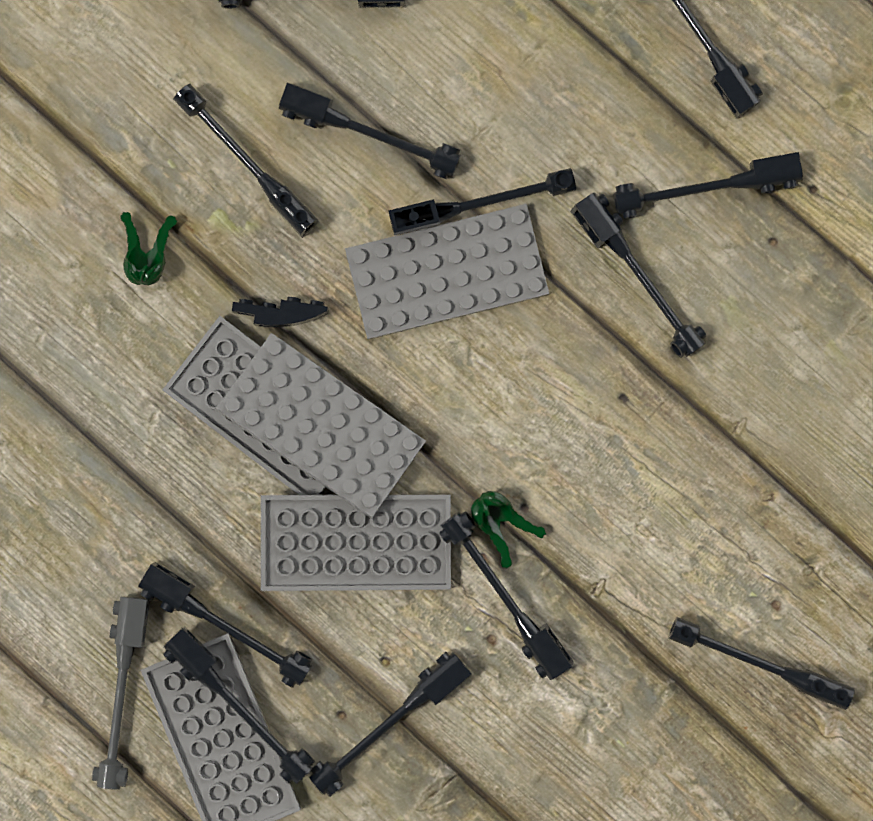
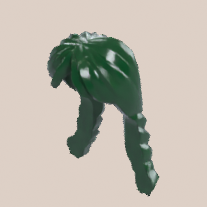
(141, 266)
(488, 513)

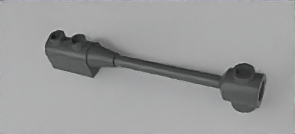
(128, 634)

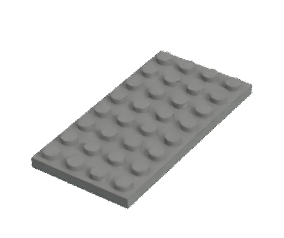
(447, 271)
(205, 381)
(321, 425)
(334, 546)
(220, 756)

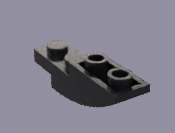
(291, 312)

